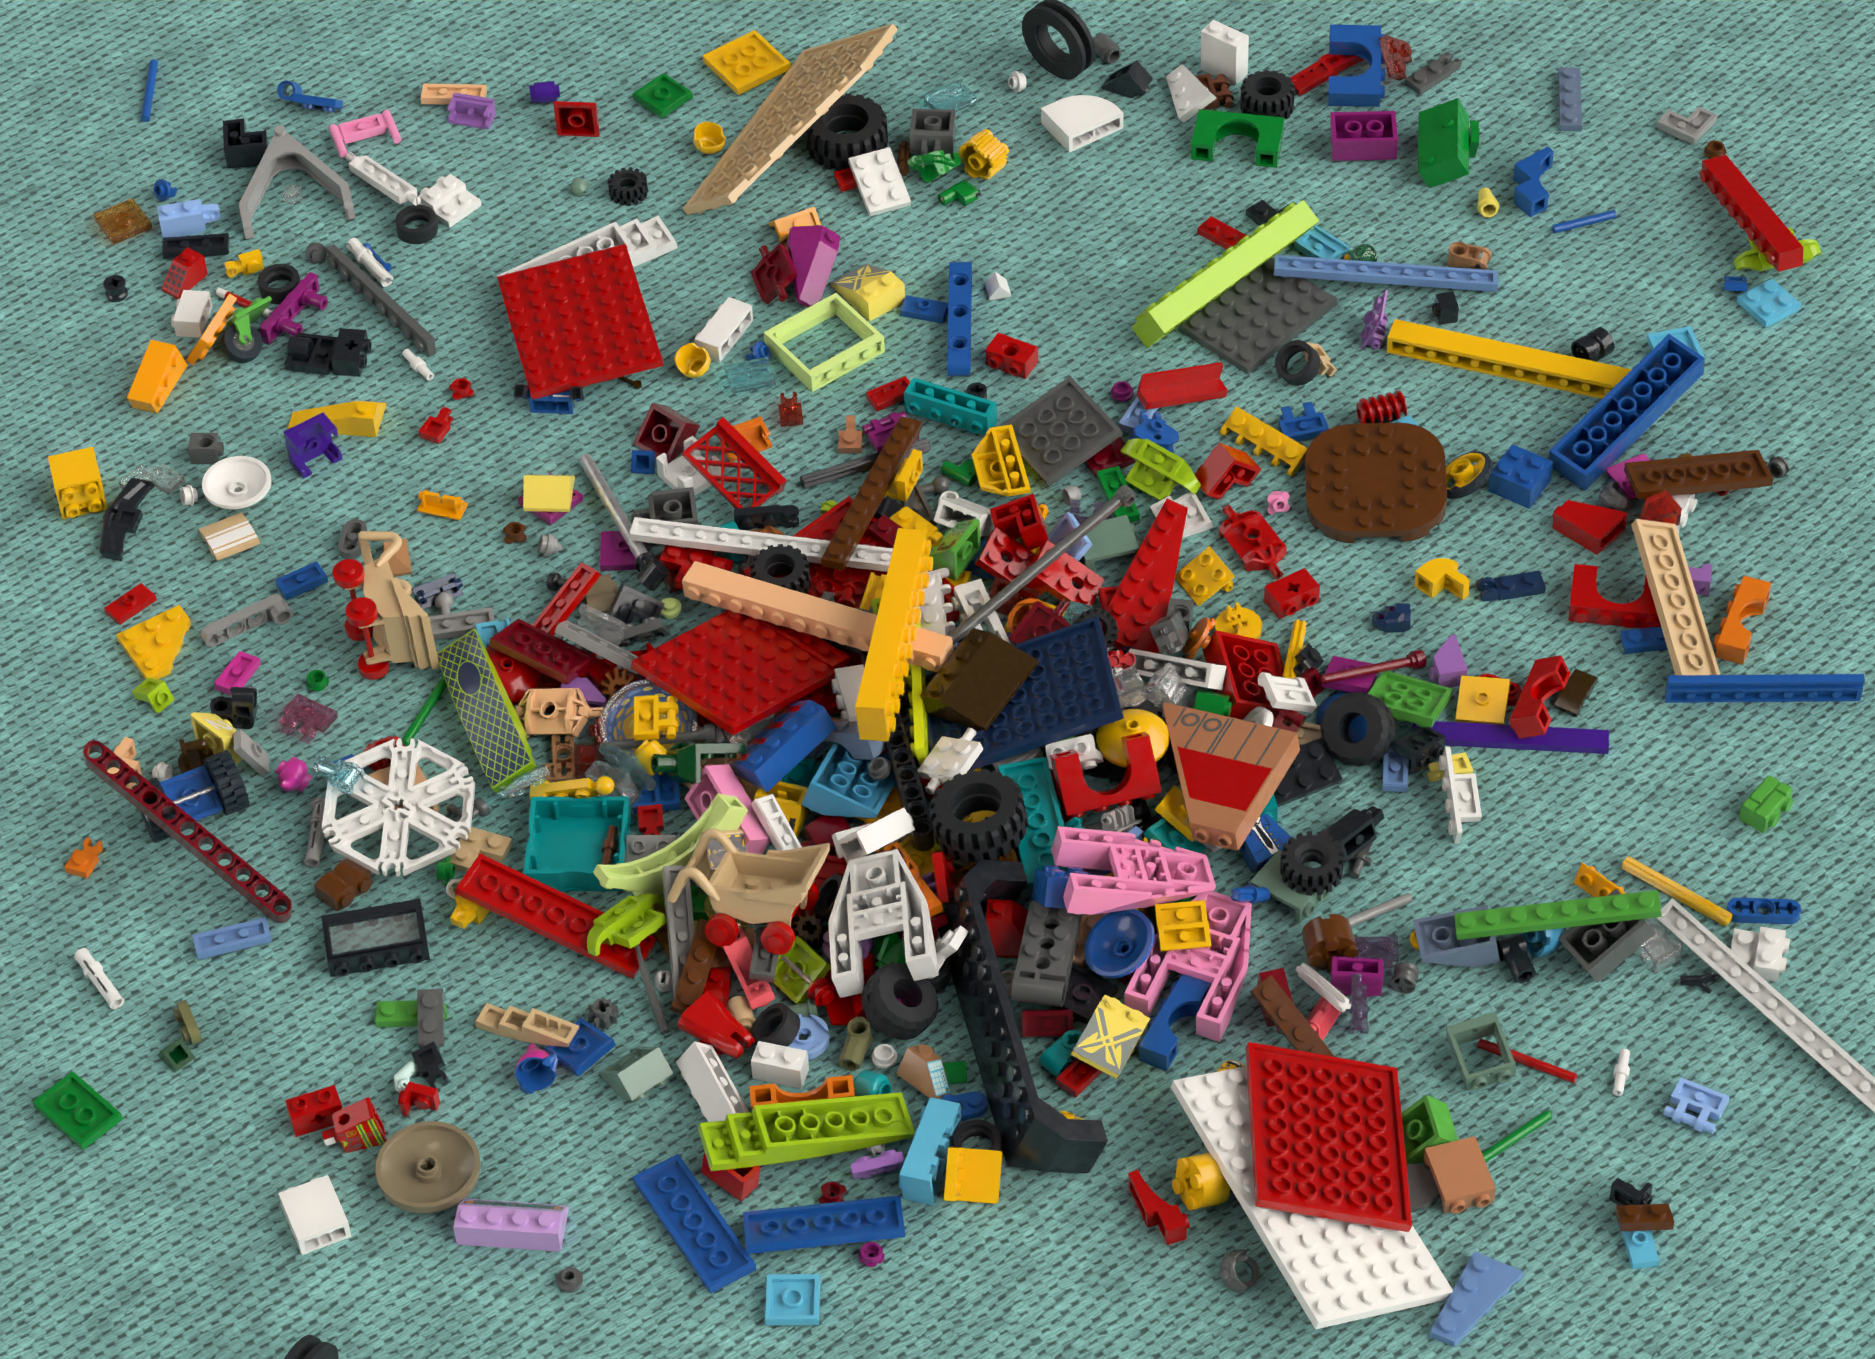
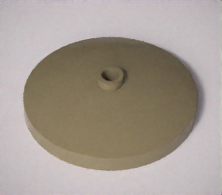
(428, 1167)

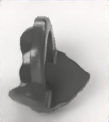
(1612, 497)
(1228, 1274)

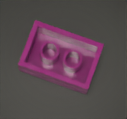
(1363, 135)

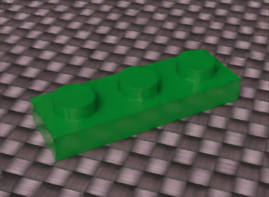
(1110, 481)

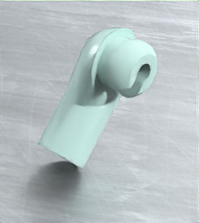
(403, 1076)

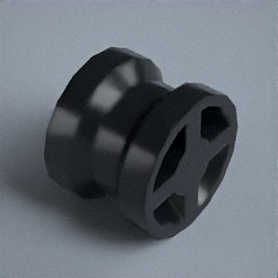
(115, 288)

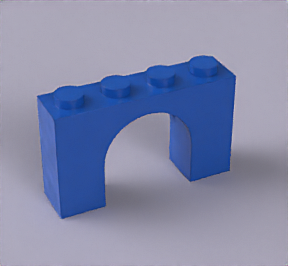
(1365, 88)

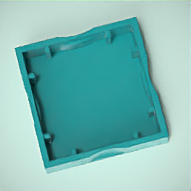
(569, 839)

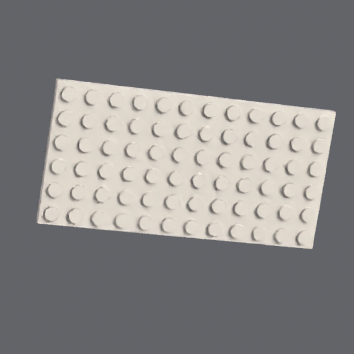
(1331, 1265)

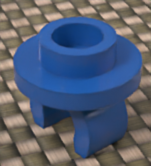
(163, 190)
(759, 350)

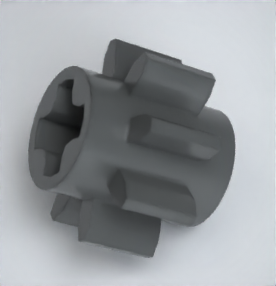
(602, 1013)

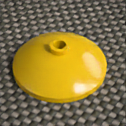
(1135, 721)

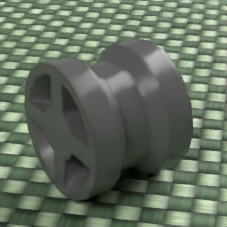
(1405, 977)

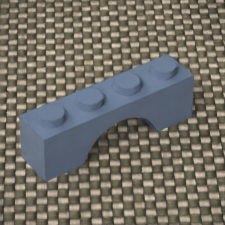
(848, 736)

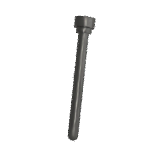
(706, 733)

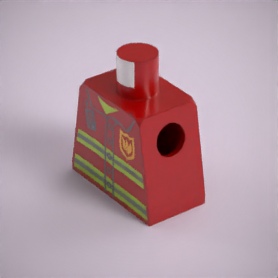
(356, 1127)

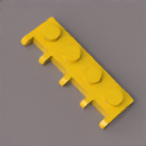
(1265, 439)

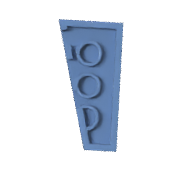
(1473, 1296)

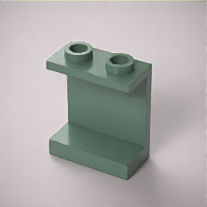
(1111, 539)
(1271, 878)

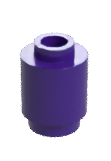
(544, 92)

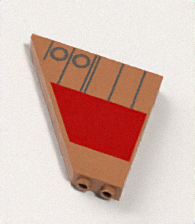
(1226, 770)

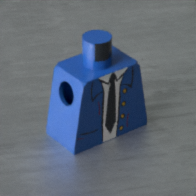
(1263, 842)

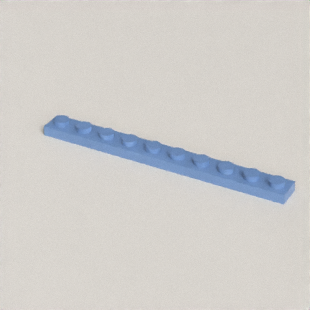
(1385, 273)

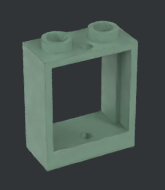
(1473, 1030)

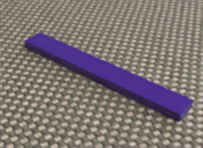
(1506, 738)

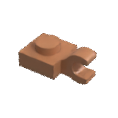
(850, 440)

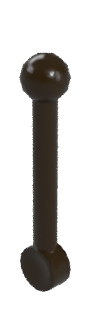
(636, 384)

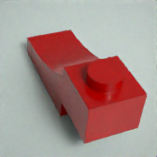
(1157, 1212)

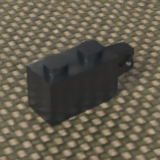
(1355, 830)

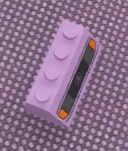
(510, 1224)

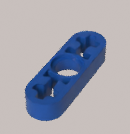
(1771, 904)

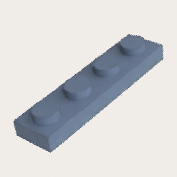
(1569, 99)

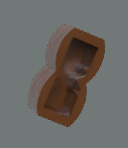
(343, 884)

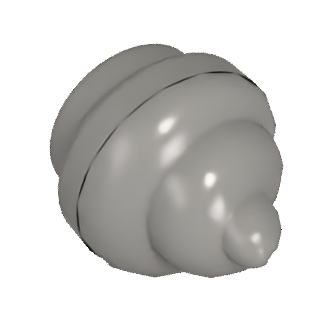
(548, 545)

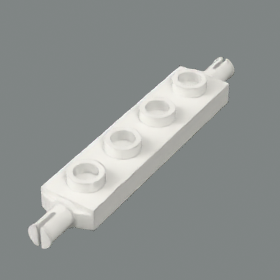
(382, 179)

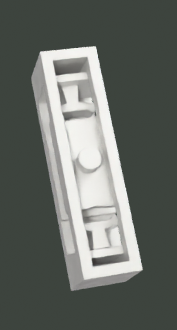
(969, 598)

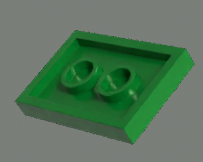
(77, 1110)

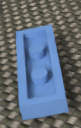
(232, 938)

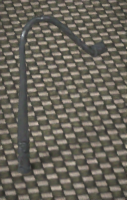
(653, 999)

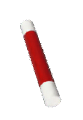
(240, 301)

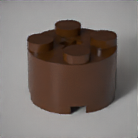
(1328, 939)

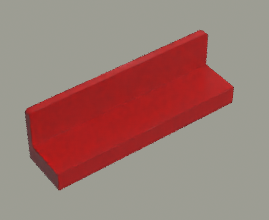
(1181, 386)

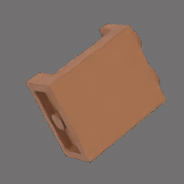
(1460, 1175)

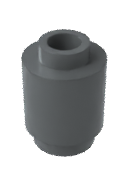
(1106, 48)

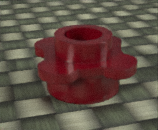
(832, 1188)

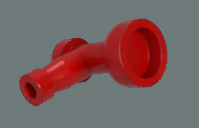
(845, 595)

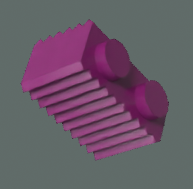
(1369, 968)

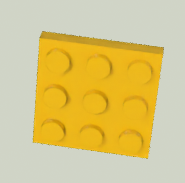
(746, 62)

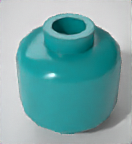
(871, 1083)

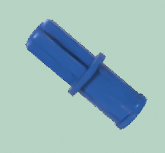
(1250, 894)

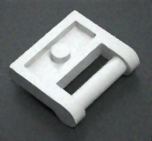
(1287, 693)

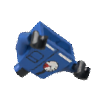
(556, 403)

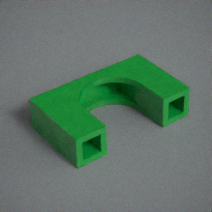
(1215, 125)

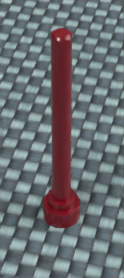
(1414, 660)

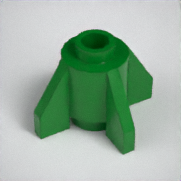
(888, 950)

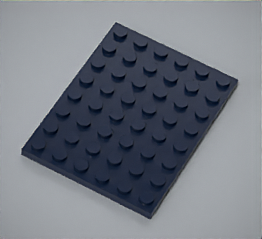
(1061, 697)

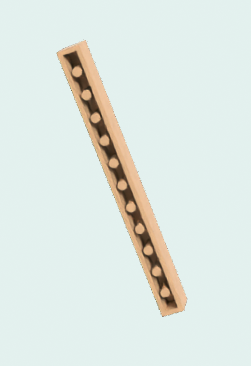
(803, 612)

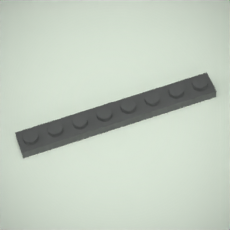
(381, 300)

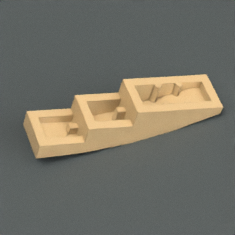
(527, 1027)

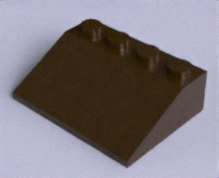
(977, 680)

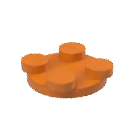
(1198, 637)

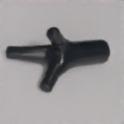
(1699, 980)

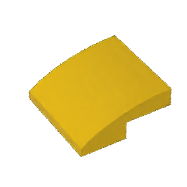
(1182, 925)

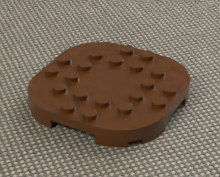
(1375, 481)

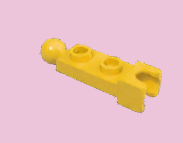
(573, 788)

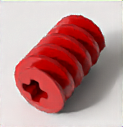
(1381, 407)

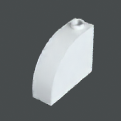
(1081, 120)

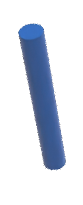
(1584, 221)

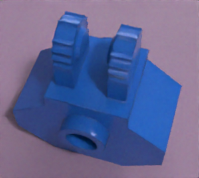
(1155, 430)

